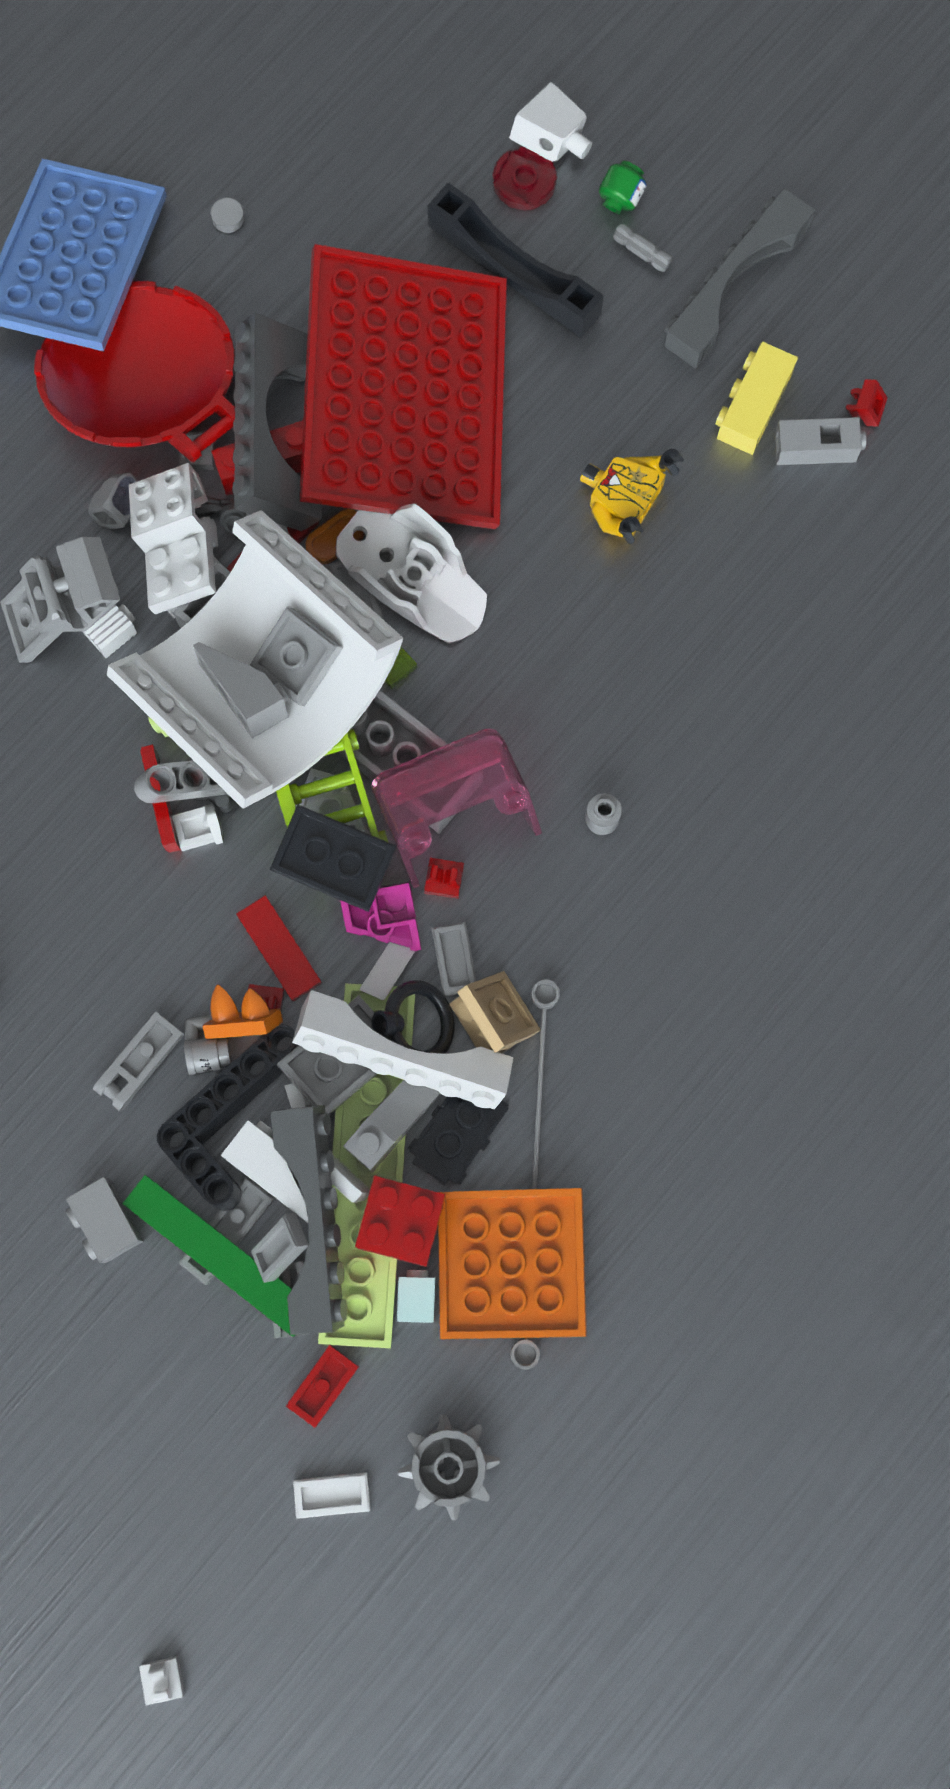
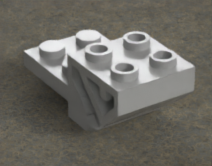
(59, 598)

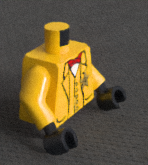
(628, 490)

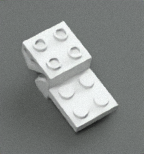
(173, 537)

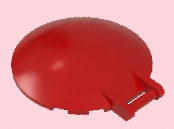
(154, 379)

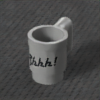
(204, 1054)

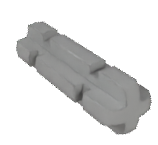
(642, 247)

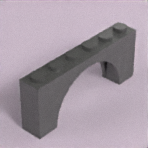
(262, 476)

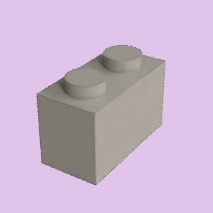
(103, 1221)

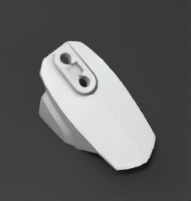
(426, 571)

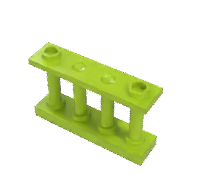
(292, 794)

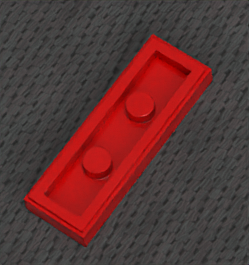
(163, 809)
(279, 948)

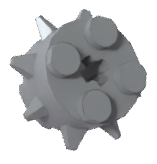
(466, 1480)

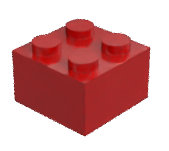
(400, 1221)

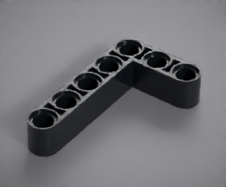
(221, 1112)

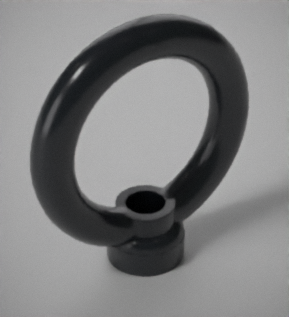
(391, 1023)

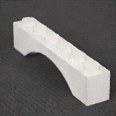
(334, 1029)

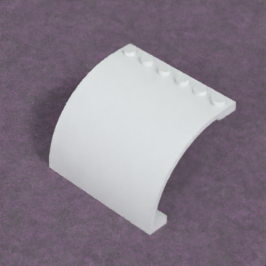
(236, 622)

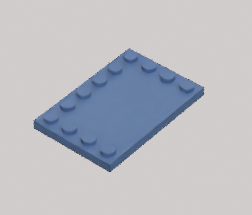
(75, 253)

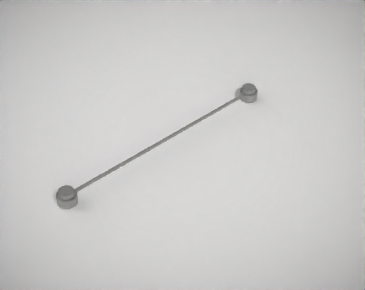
(545, 996)

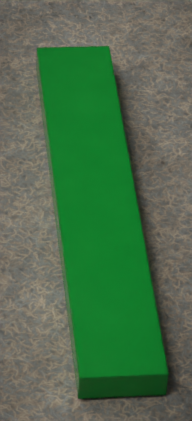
(209, 1249)

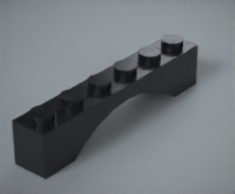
(555, 292)

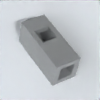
(819, 441)

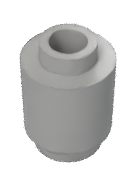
(600, 823)

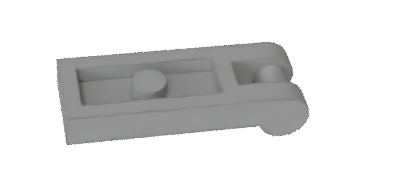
(139, 1060)

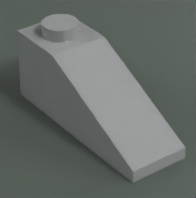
(245, 690)
(389, 1123)

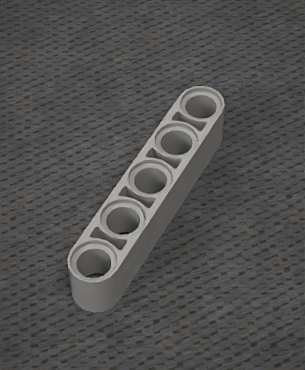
(173, 784)

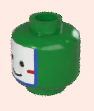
(622, 187)

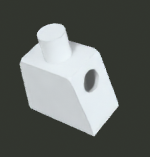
(551, 125)

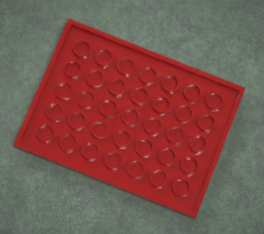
(403, 387)

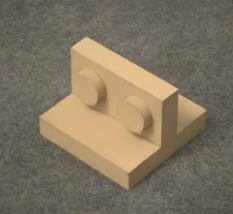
(494, 1013)

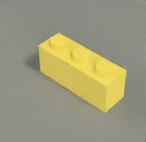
(755, 397)

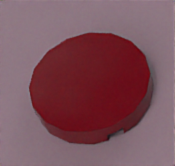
(524, 179)

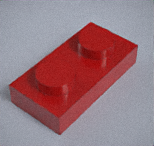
(322, 1386)

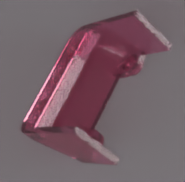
(446, 784)

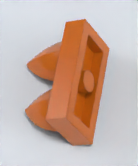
(252, 1020)

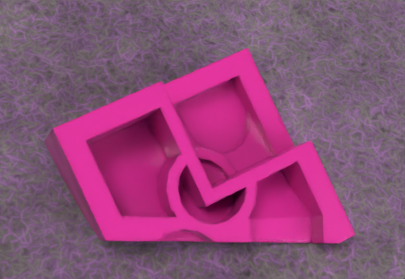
(389, 919)

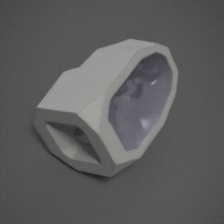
(111, 503)

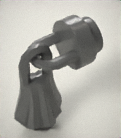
(227, 513)

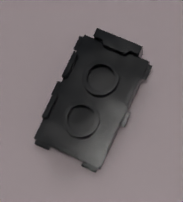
(454, 1138)

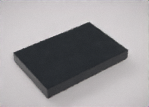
(333, 858)

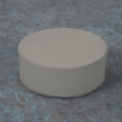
(227, 215)

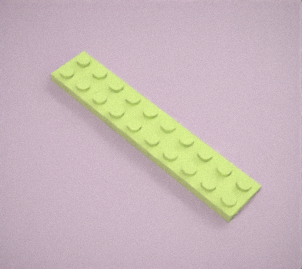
(368, 1276)

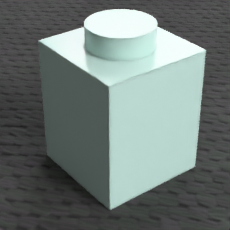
(416, 1297)

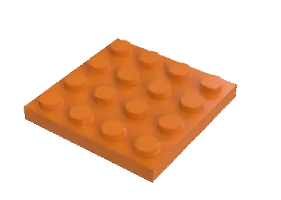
(512, 1264)

